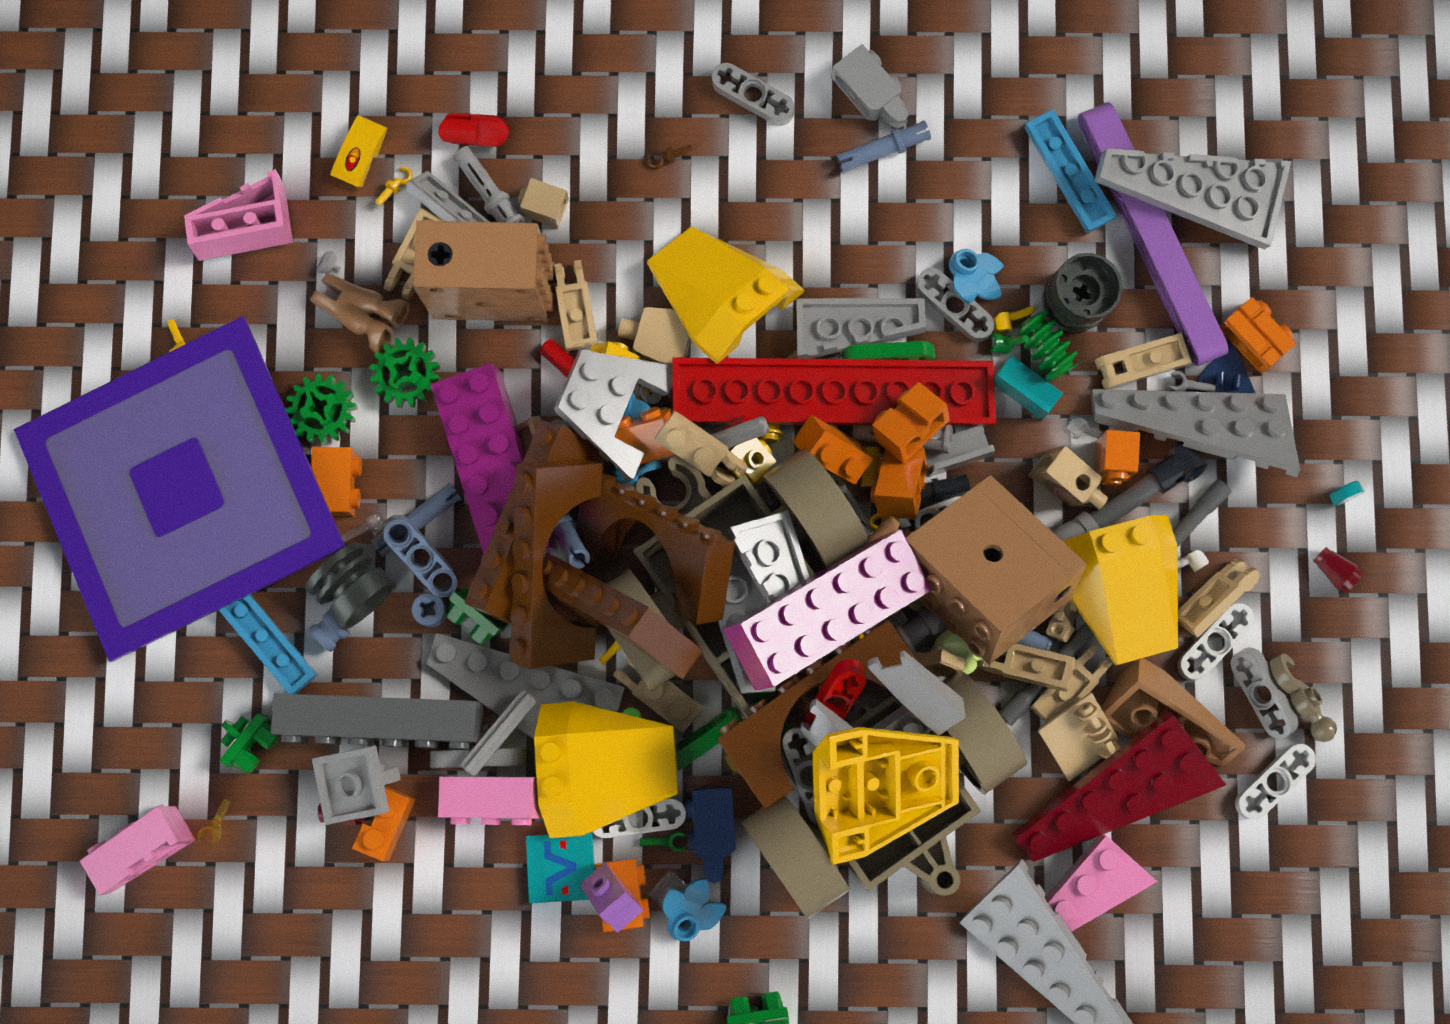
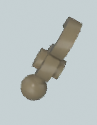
(1303, 699)

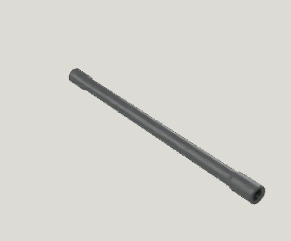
(1206, 504)

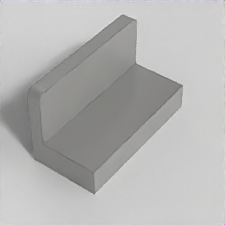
(966, 448)

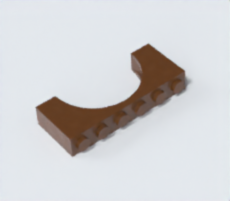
(542, 499)
(696, 553)
(492, 585)
(633, 621)
(757, 739)

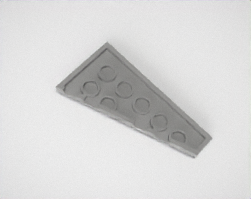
(1214, 191)
(1210, 422)
(497, 681)
(1041, 948)

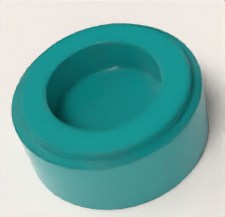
(1346, 493)

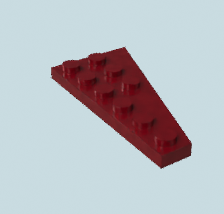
(1138, 780)

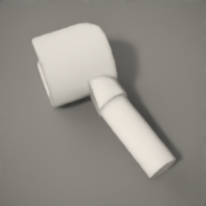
(1195, 559)

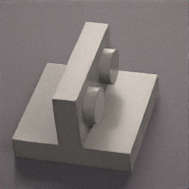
(352, 784)

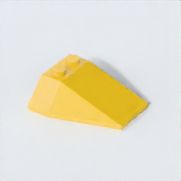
(718, 289)
(1129, 587)
(599, 766)
(880, 787)

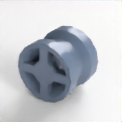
(434, 614)
(328, 632)

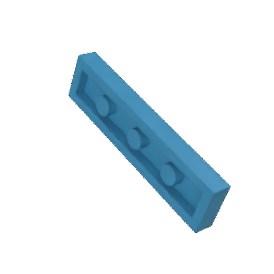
(1070, 171)
(269, 644)

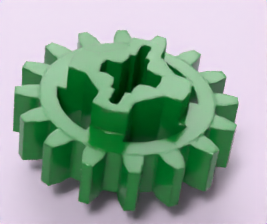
(411, 362)
(332, 402)

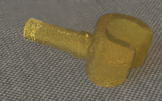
(215, 824)

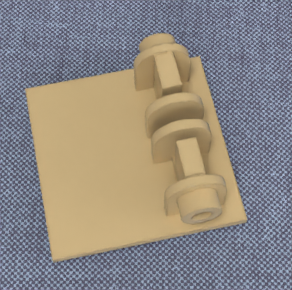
(1080, 736)

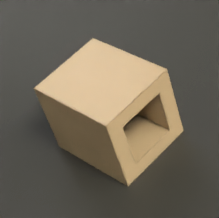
(543, 202)

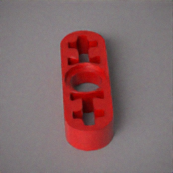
(834, 686)

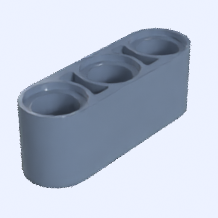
(424, 571)

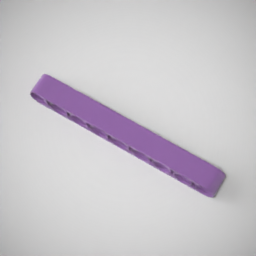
(1158, 247)

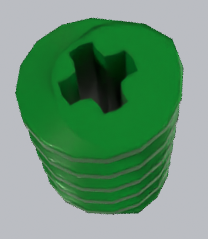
(1048, 346)

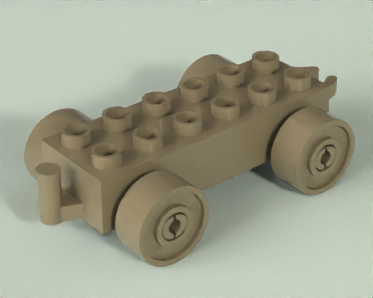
(828, 533)

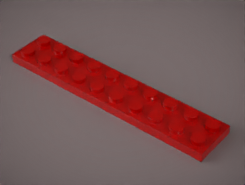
(826, 388)

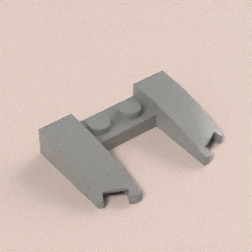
(925, 701)

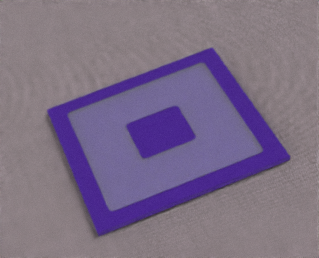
(178, 489)

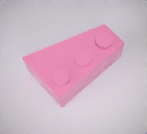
(242, 222)
(489, 799)
(136, 848)
(1097, 883)

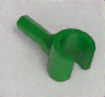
(1004, 343)
(663, 841)

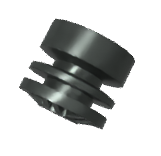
(1094, 281)
(344, 579)

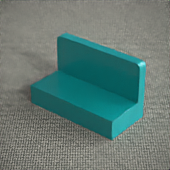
(1027, 388)

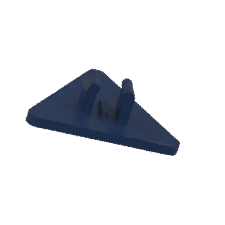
(1227, 374)

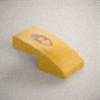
(358, 150)

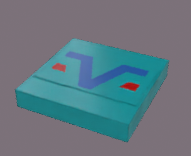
(558, 867)

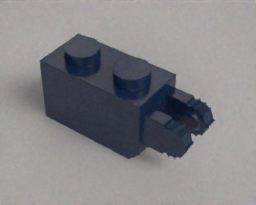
(713, 829)

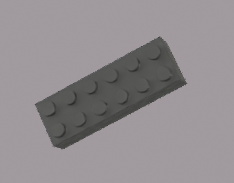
(377, 718)

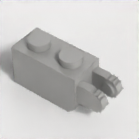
(871, 87)

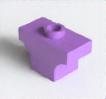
(611, 897)

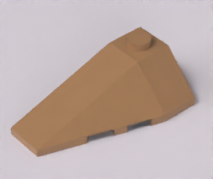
(1148, 692)

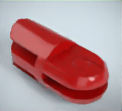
(474, 129)

